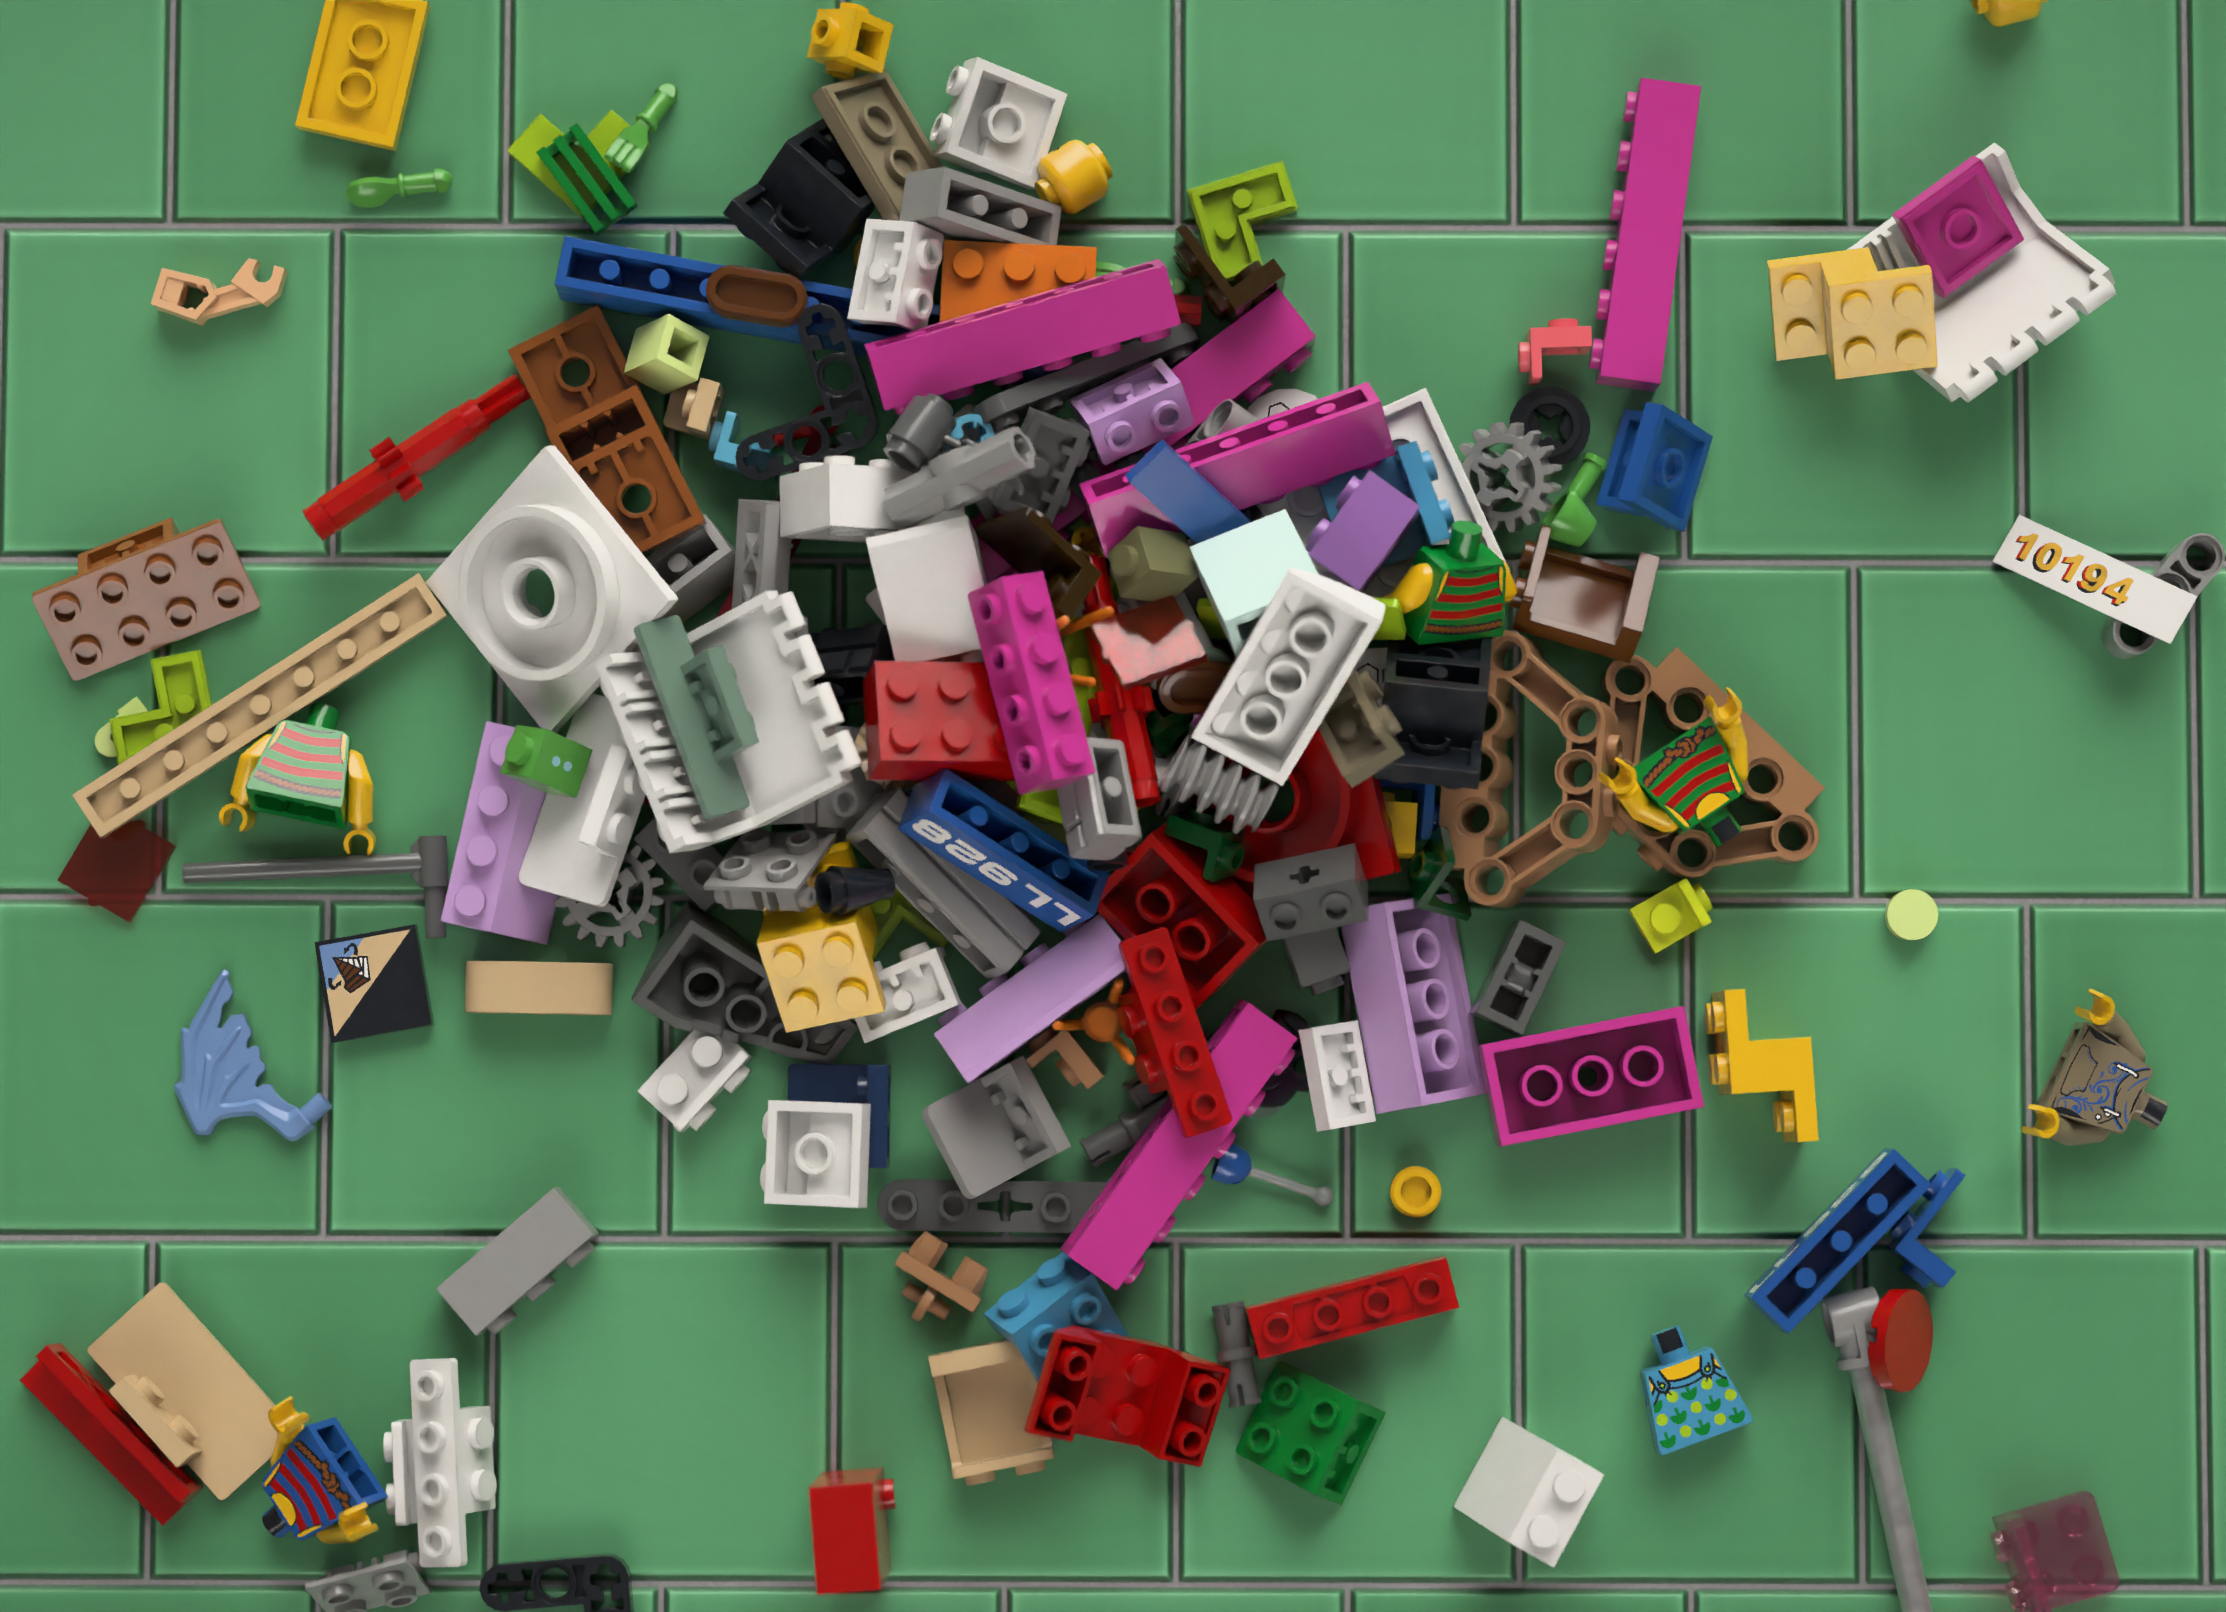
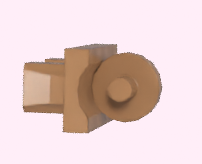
(921, 1263)

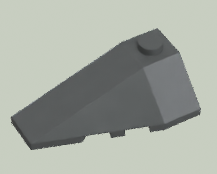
(717, 984)

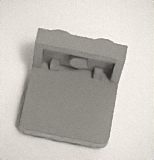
(995, 1128)

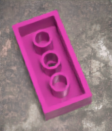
(1640, 1066)

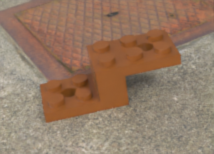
(607, 428)

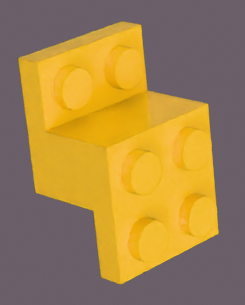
(1852, 313)
(820, 961)
(1762, 1066)

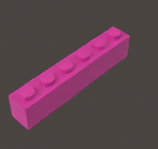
(1647, 234)
(1024, 335)
(1256, 461)
(1166, 1165)

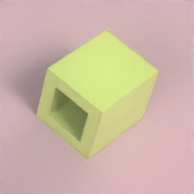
(666, 354)

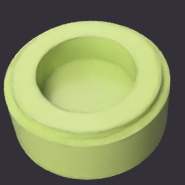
(1911, 915)

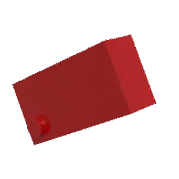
(851, 1529)

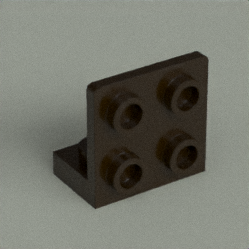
(1222, 300)
(1032, 545)

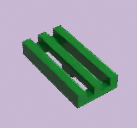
(562, 145)

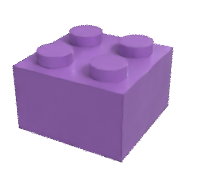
(1363, 533)

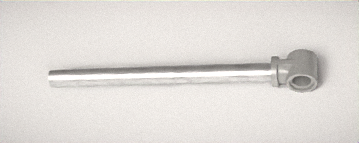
(1848, 1326)

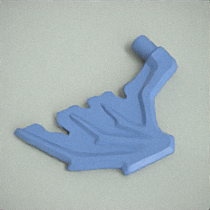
(223, 1074)

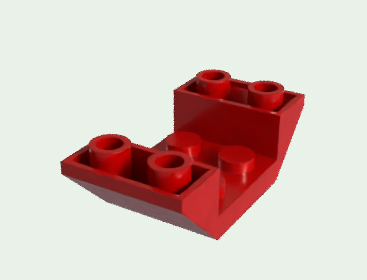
(1127, 1394)

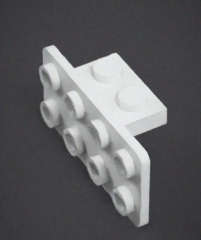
(585, 838)

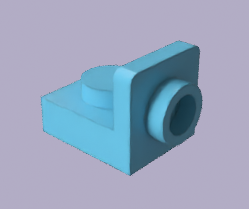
(722, 443)

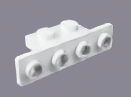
(450, 1461)

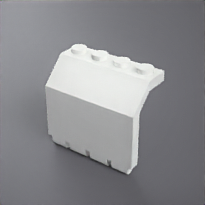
(2011, 302)
(793, 720)

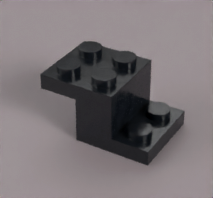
(804, 203)
(1441, 706)

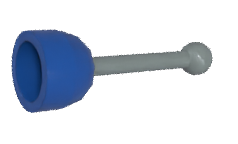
(1237, 1165)

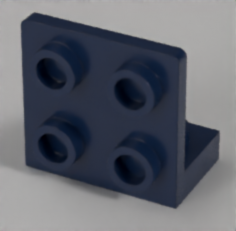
(849, 1085)

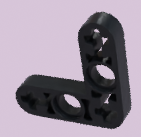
(835, 403)
(581, 1588)

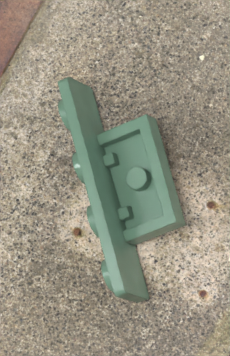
(702, 712)

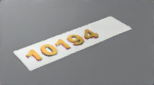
(2095, 579)

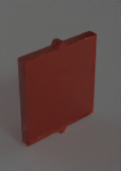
(1148, 642)
(118, 868)

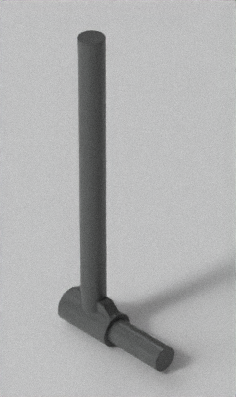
(425, 863)

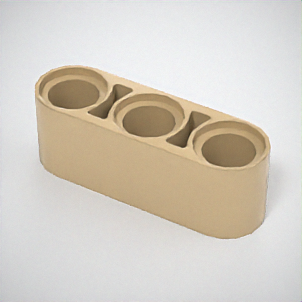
(538, 988)

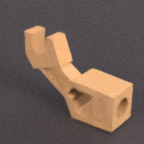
(245, 292)

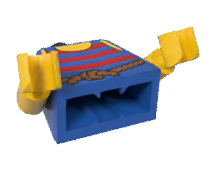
(317, 1481)

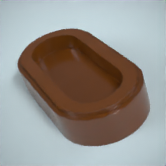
(756, 296)
(1193, 687)

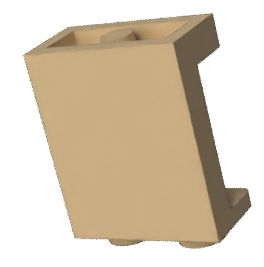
(984, 1411)

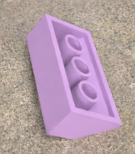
(491, 849)
(1034, 998)
(1413, 1006)

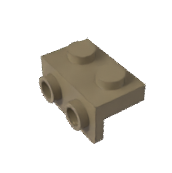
(1360, 730)

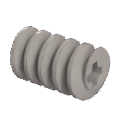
(1219, 786)

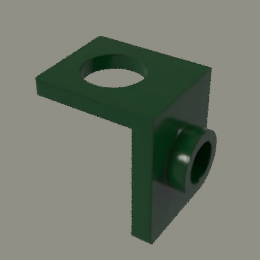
(1430, 871)

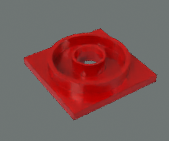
(1322, 817)

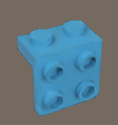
(1411, 475)
(1051, 1299)

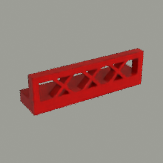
(109, 1432)

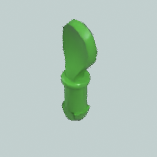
(375, 191)

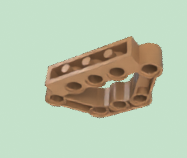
(1787, 799)
(1551, 841)

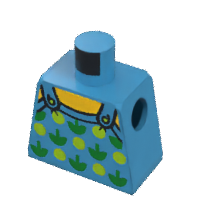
(1688, 1394)

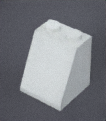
(925, 588)
(1528, 1491)

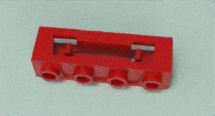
(1352, 1307)

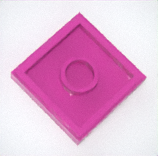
(1958, 226)

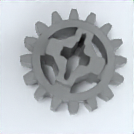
(1525, 488)
(629, 919)

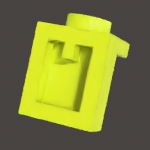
(1672, 914)

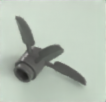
(921, 436)

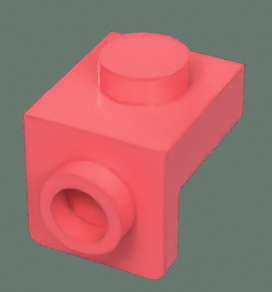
(1559, 338)

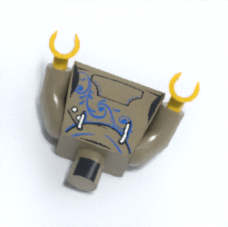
(2096, 1082)

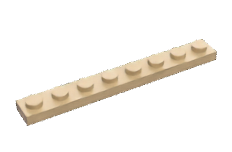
(259, 706)

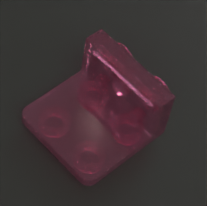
(2054, 1553)

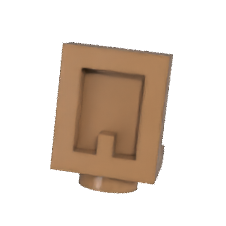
(1075, 1062)

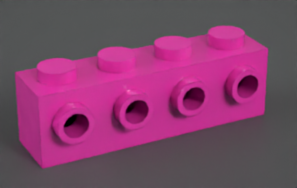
(1031, 682)

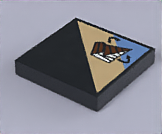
(374, 983)

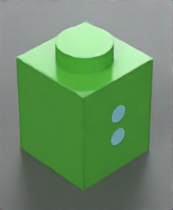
(546, 761)

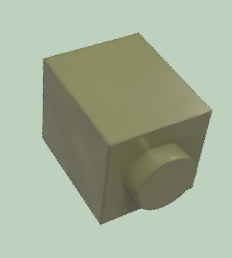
(1152, 564)

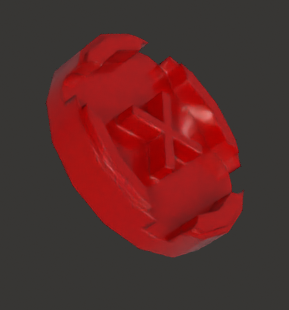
(1902, 1340)

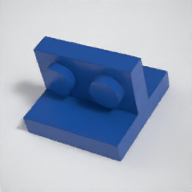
(1655, 466)

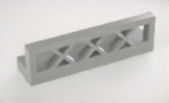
(760, 553)

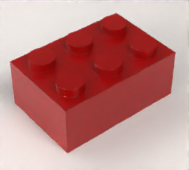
(933, 720)
(1208, 921)

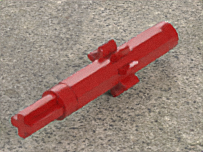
(400, 466)
(1121, 710)

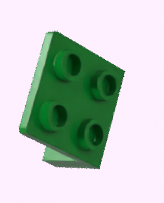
(1309, 1433)

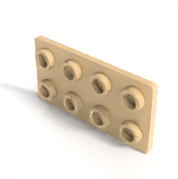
(187, 1391)

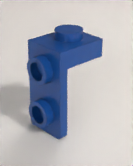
(1920, 1263)

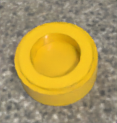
(1415, 1191)

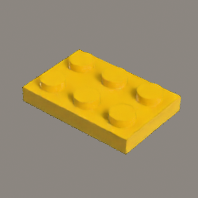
(363, 70)

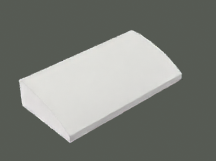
(1289, 673)

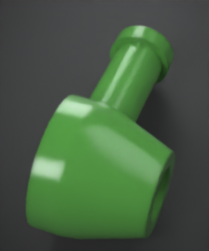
(1570, 517)

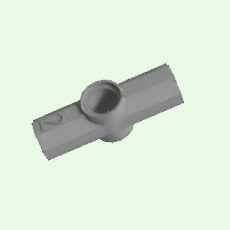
(959, 477)

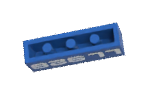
(1002, 850)
(1837, 1240)

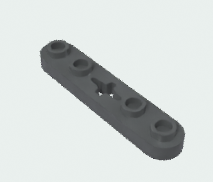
(1054, 389)
(943, 1207)

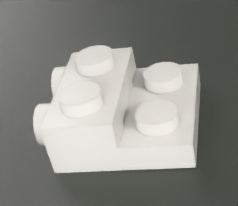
(997, 122)
(816, 1153)

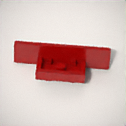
(1169, 1034)

